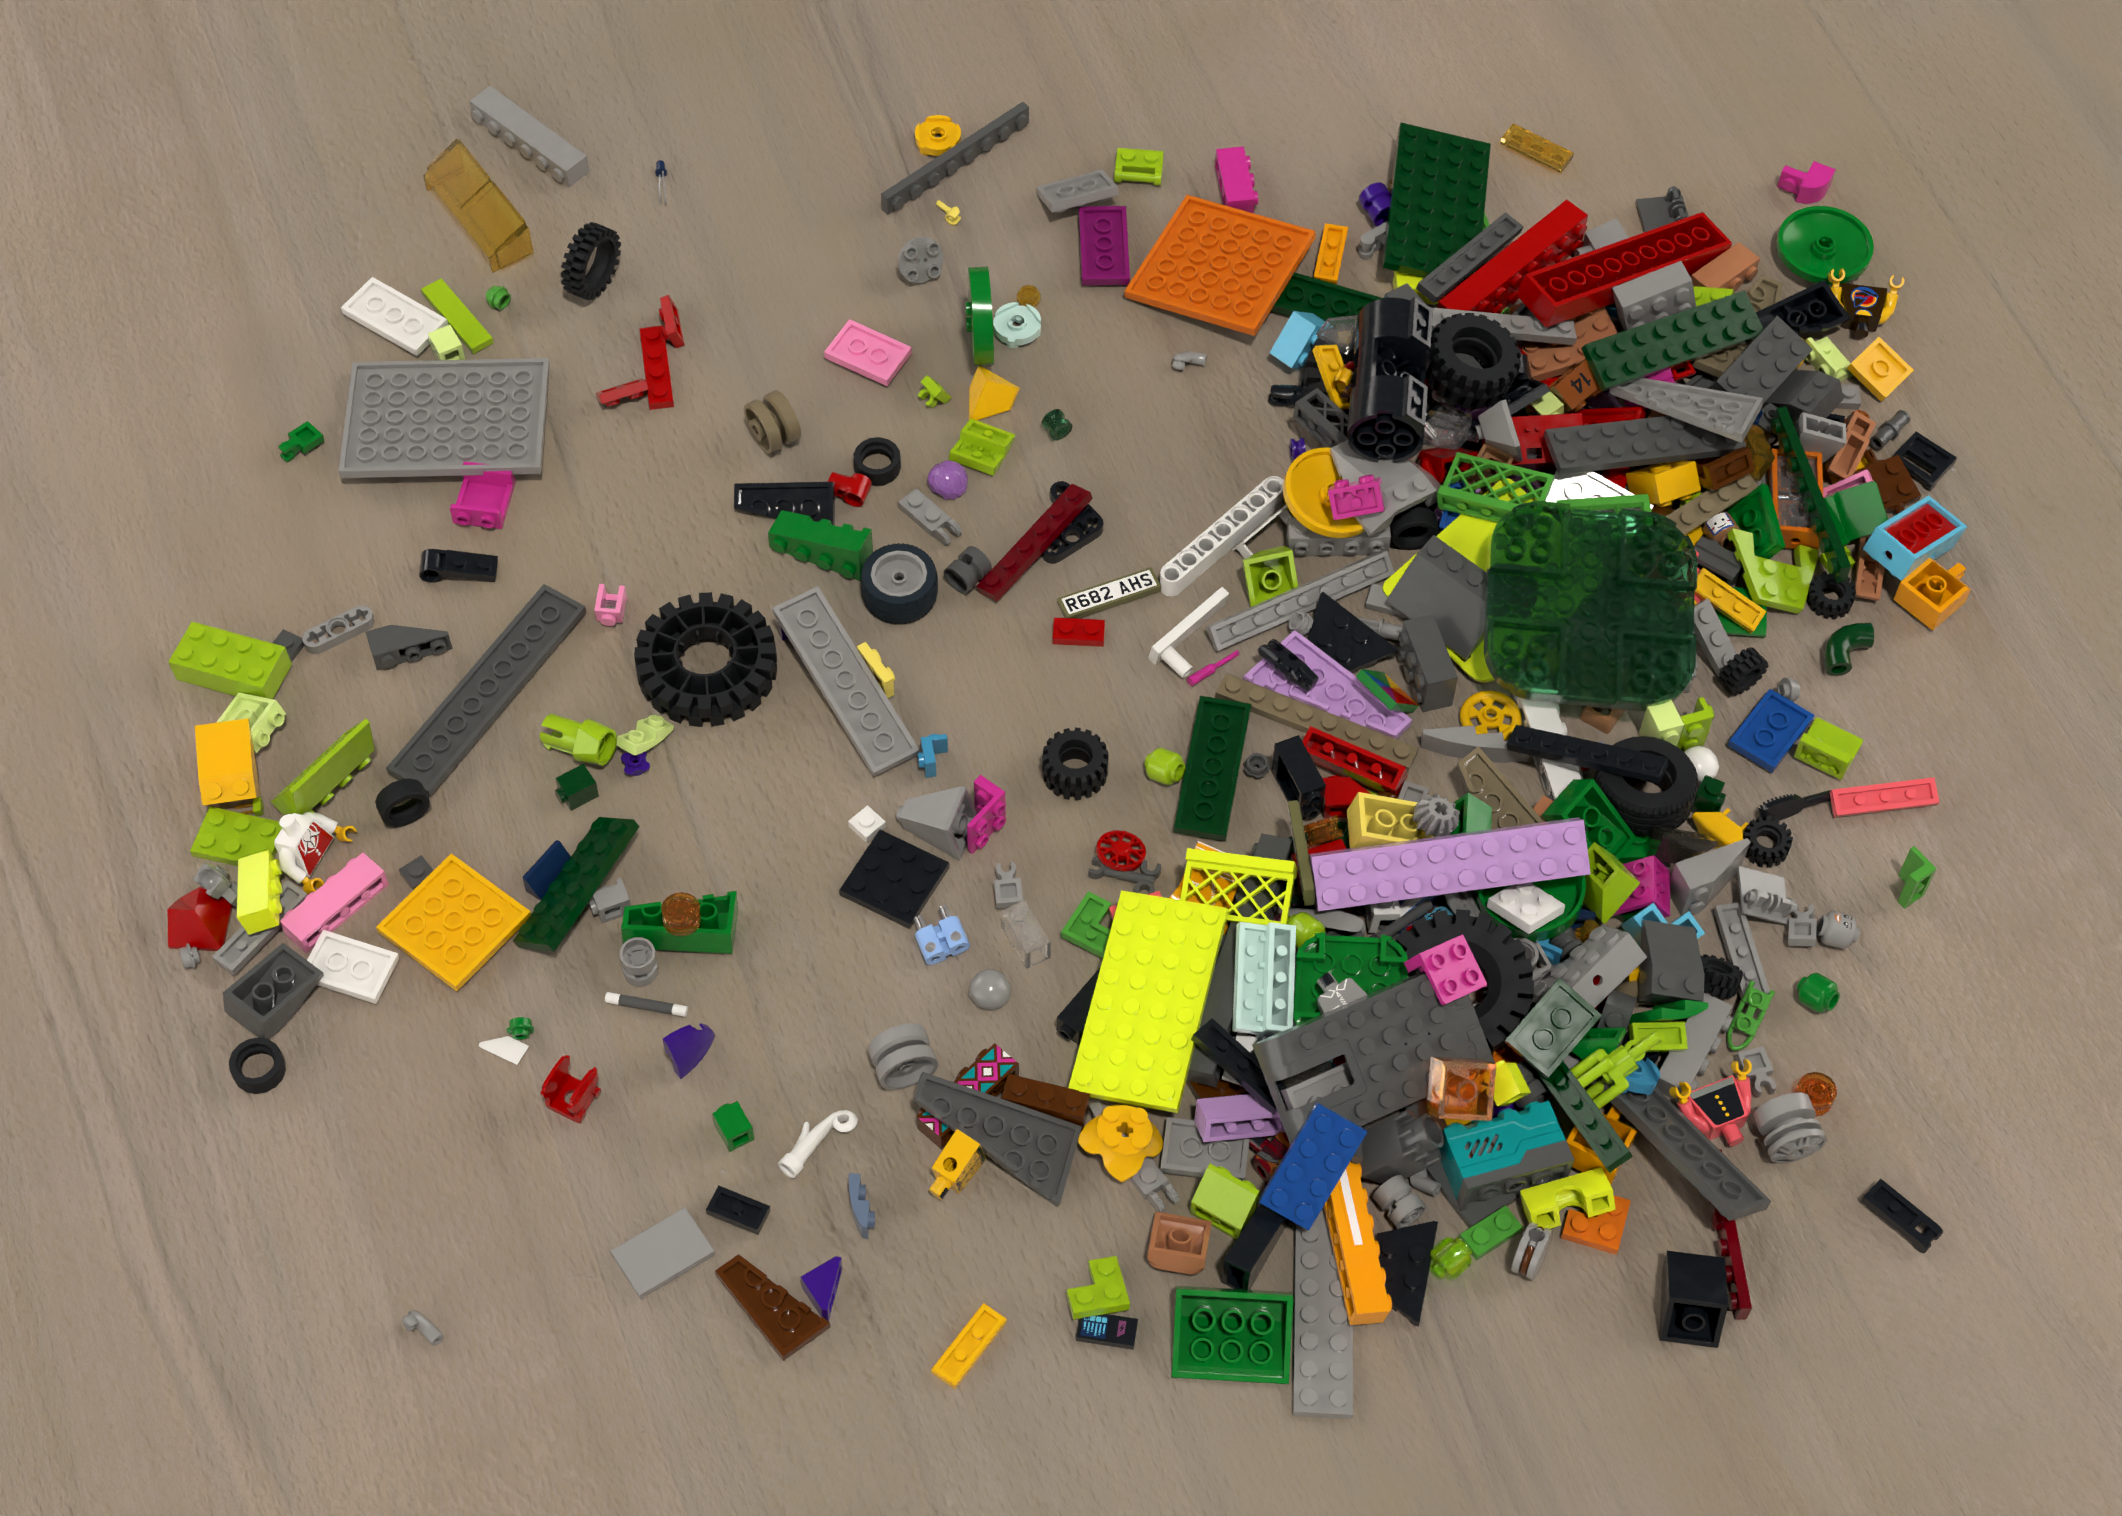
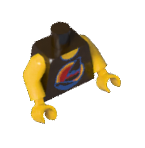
(1864, 304)

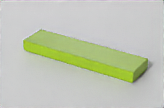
(457, 315)

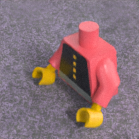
(1720, 1106)

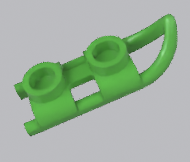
(1746, 1022)

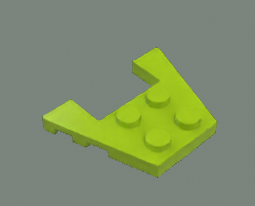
(1775, 582)

